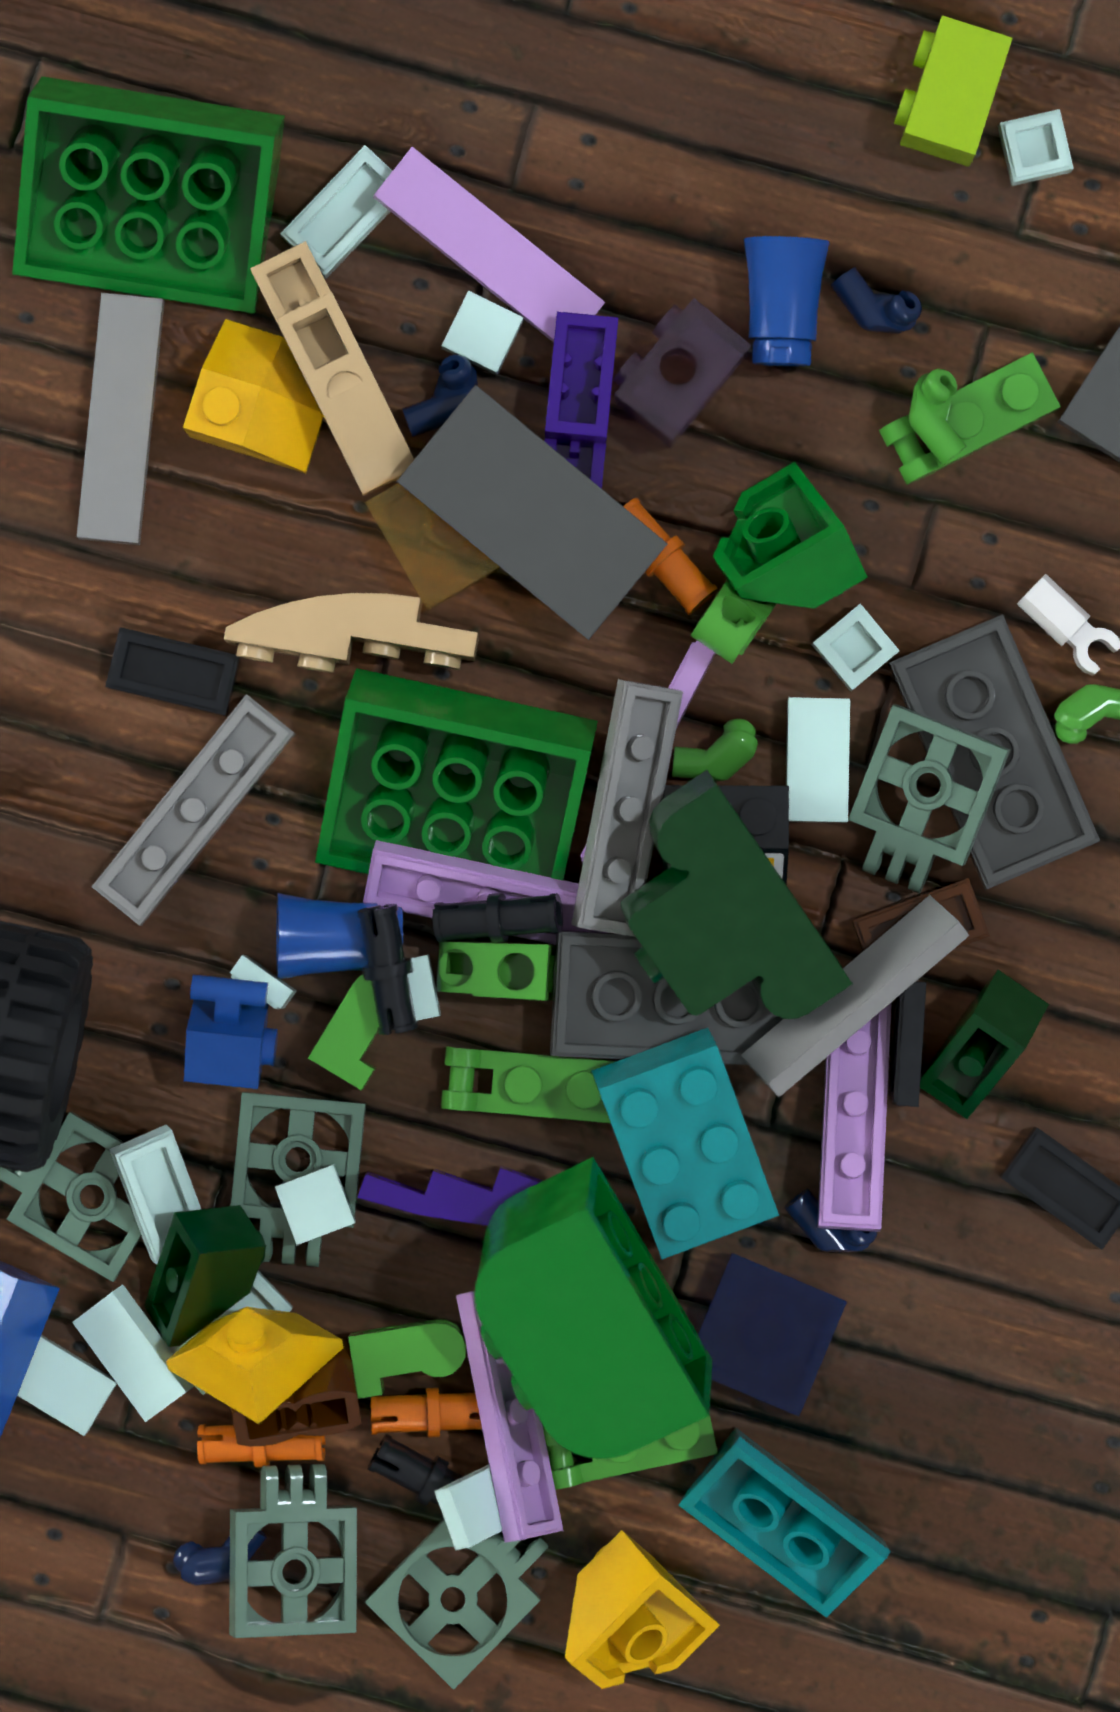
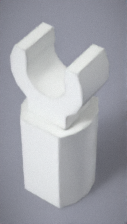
(1066, 622)

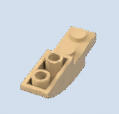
(334, 367)
(326, 626)

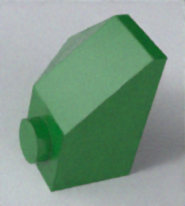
(788, 544)

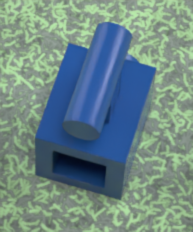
(228, 1032)

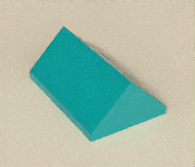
(783, 1524)

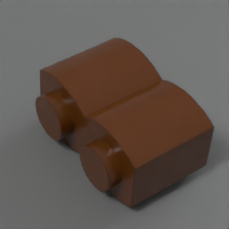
(318, 1408)

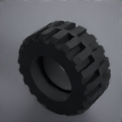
(41, 1033)

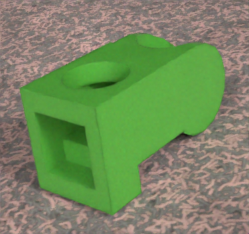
(731, 623)
(497, 970)
(350, 1036)
(425, 1346)

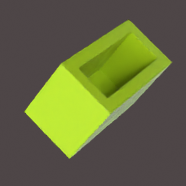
(955, 90)

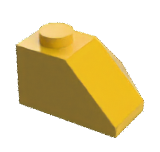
(255, 399)
(255, 1358)
(631, 1616)

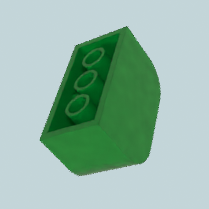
(588, 1319)

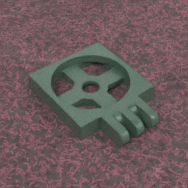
(907, 840)
(273, 1157)
(29, 1215)
(294, 1510)
(492, 1558)

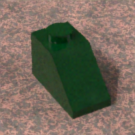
(983, 1044)
(203, 1270)

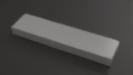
(120, 419)
(626, 795)
(193, 810)
(877, 979)

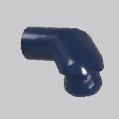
(877, 311)
(453, 385)
(804, 1211)
(211, 1564)

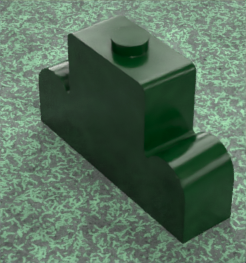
(725, 913)

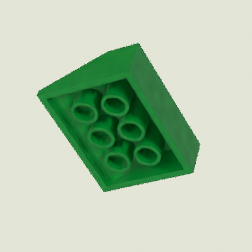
(146, 193)
(453, 777)

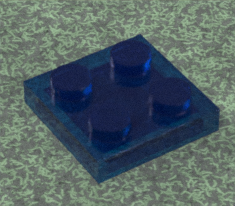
(768, 1333)

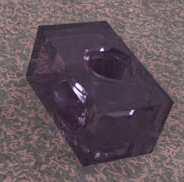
(668, 407)

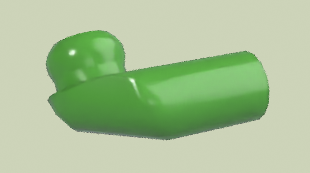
(930, 412)
(1084, 710)
(722, 758)

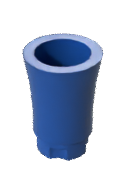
(784, 297)
(319, 936)

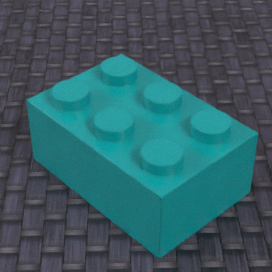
(685, 1143)

